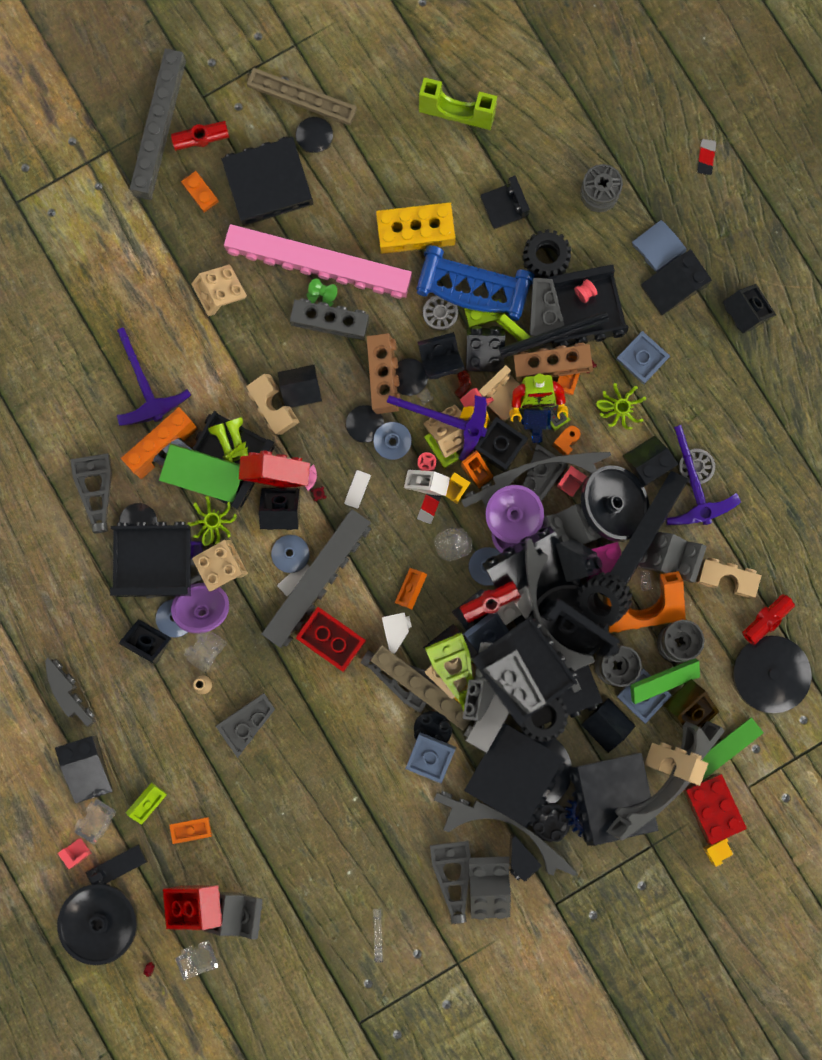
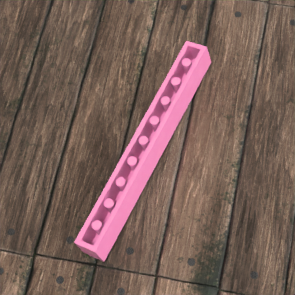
(317, 261)

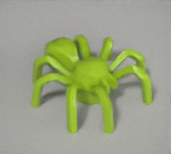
(621, 407)
(212, 521)

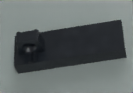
(117, 866)

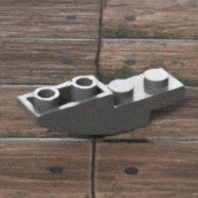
(62, 688)
(478, 694)

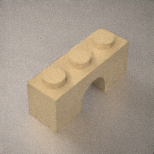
(262, 392)
(745, 580)
(688, 767)

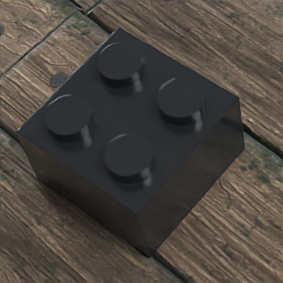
(500, 444)

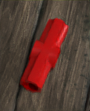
(211, 132)
(479, 607)
(768, 619)

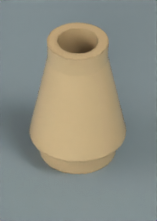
(207, 684)

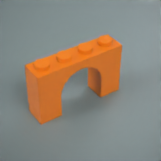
(141, 456)
(667, 609)

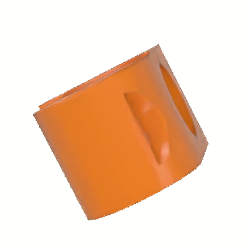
(568, 437)

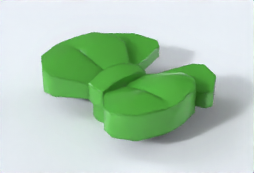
(317, 288)

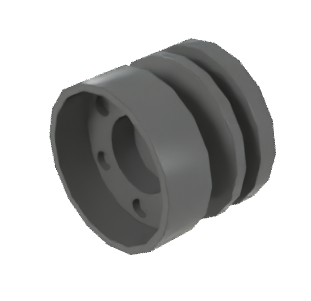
(595, 196)
(689, 636)
(628, 668)

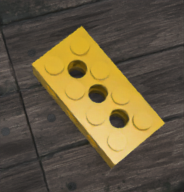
(418, 216)

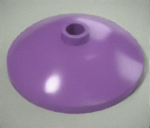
(529, 511)
(188, 609)

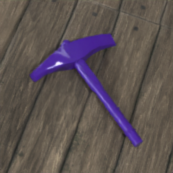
(153, 407)
(472, 428)
(703, 511)

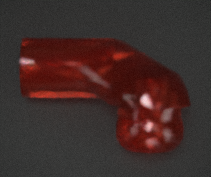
(465, 383)

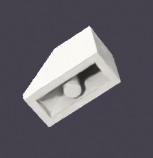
(427, 482)
(396, 630)

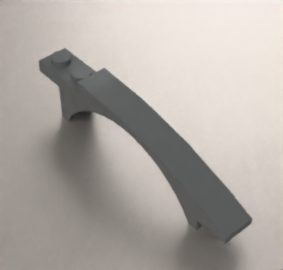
(583, 460)
(534, 566)
(462, 812)
(632, 818)

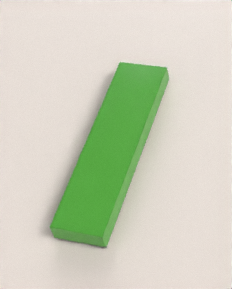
(665, 681)
(731, 745)

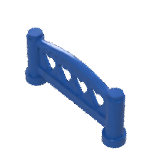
(514, 288)

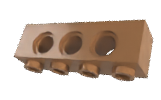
(376, 346)
(561, 368)

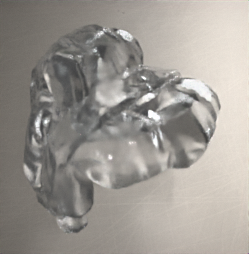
(453, 543)

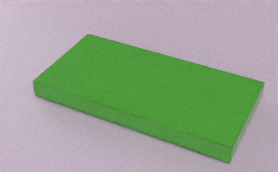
(201, 473)

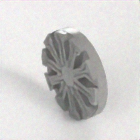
(439, 312)
(699, 465)

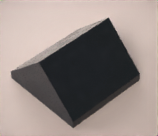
(299, 386)
(145, 641)
(608, 725)

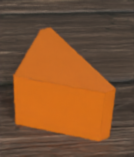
(477, 469)

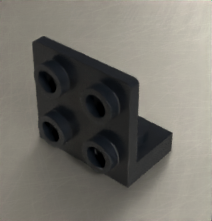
(505, 204)

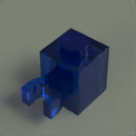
(537, 421)

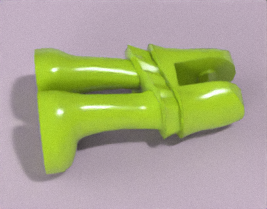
(233, 427)

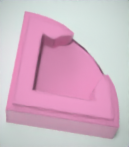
(312, 477)

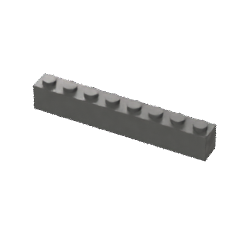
(158, 124)
(316, 579)

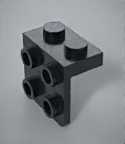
(483, 349)
(440, 356)

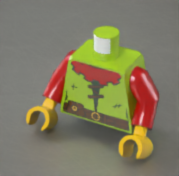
(538, 392)

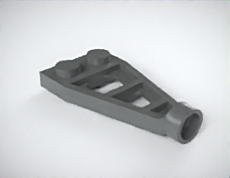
(90, 467)
(406, 697)
(452, 853)

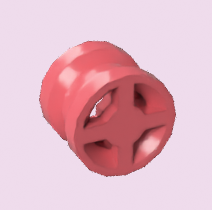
(585, 291)
(425, 459)

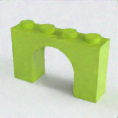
(436, 103)

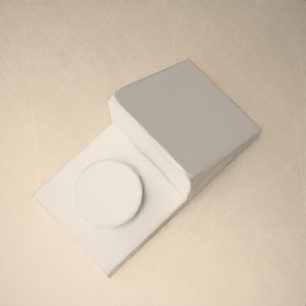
(517, 607)

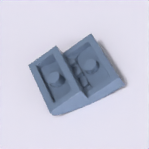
(659, 246)

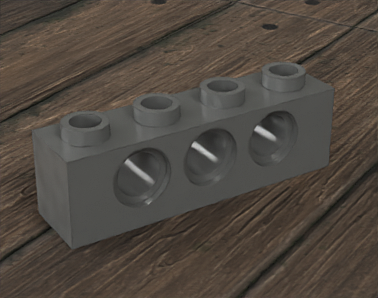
(336, 327)

